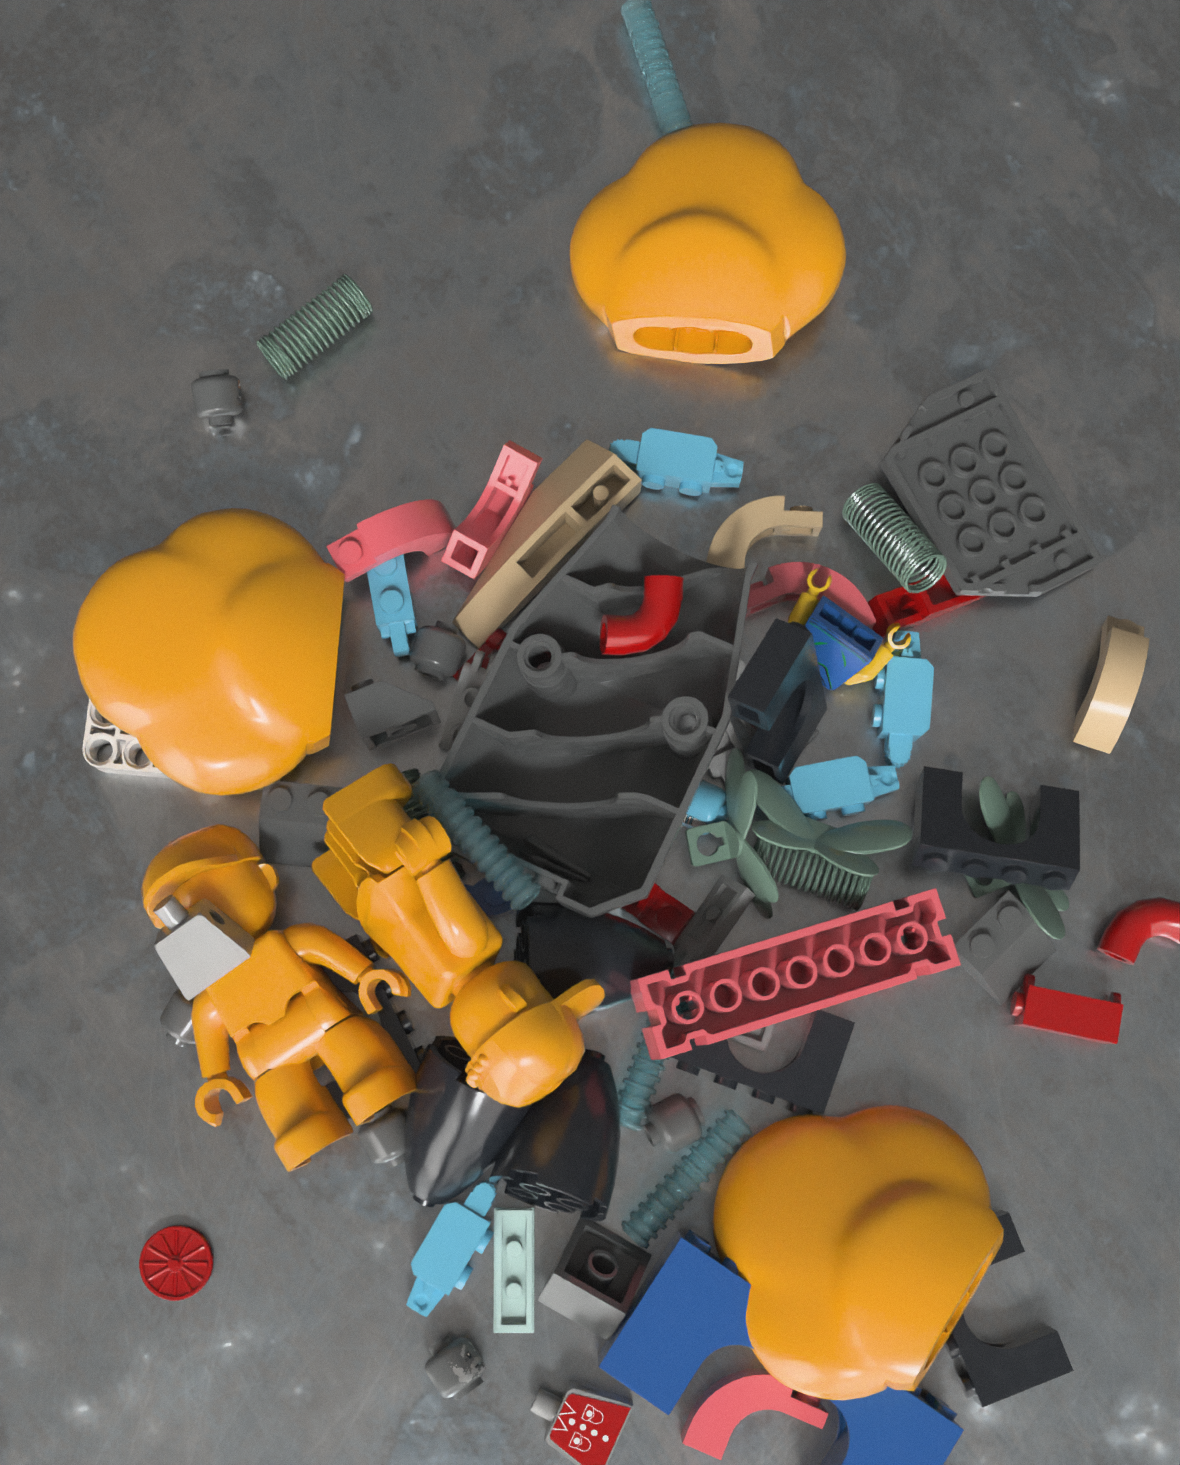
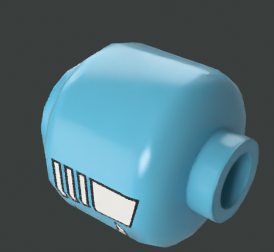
(707, 806)

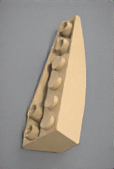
(545, 536)

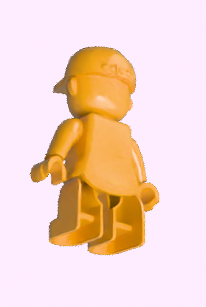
(424, 917)
(280, 1003)

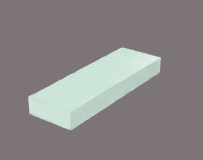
(514, 1269)

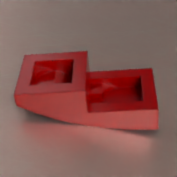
(661, 914)

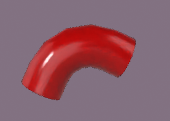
(649, 623)
(1139, 923)

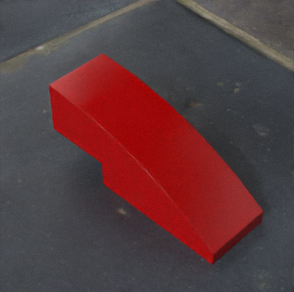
(915, 608)

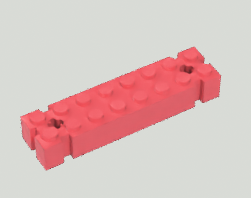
(793, 974)

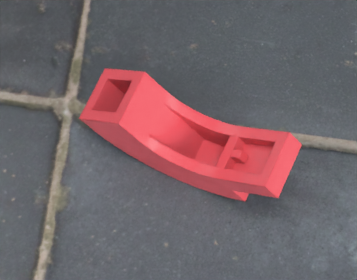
(495, 512)
(391, 533)
(789, 580)
(737, 1396)

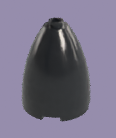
(573, 947)
(451, 1127)
(567, 1145)

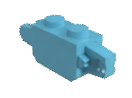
(678, 461)
(393, 603)
(903, 701)
(839, 785)
(449, 1246)

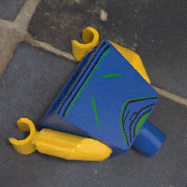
(843, 645)

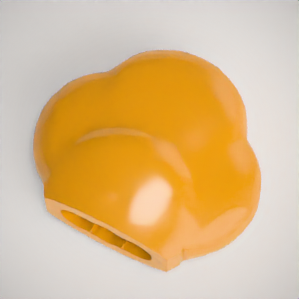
(708, 248)
(216, 650)
(855, 1245)

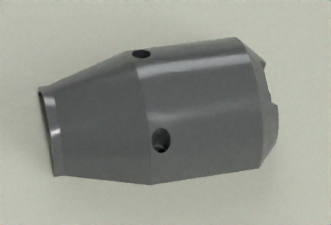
(597, 740)

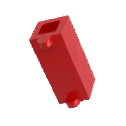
(1067, 1013)

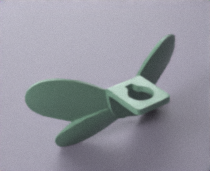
(741, 804)
(1008, 826)
(841, 846)

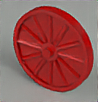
(176, 1262)

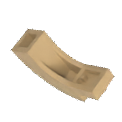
(757, 521)
(1113, 685)

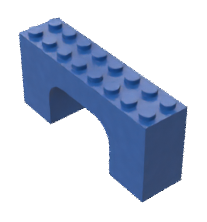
(700, 1305)

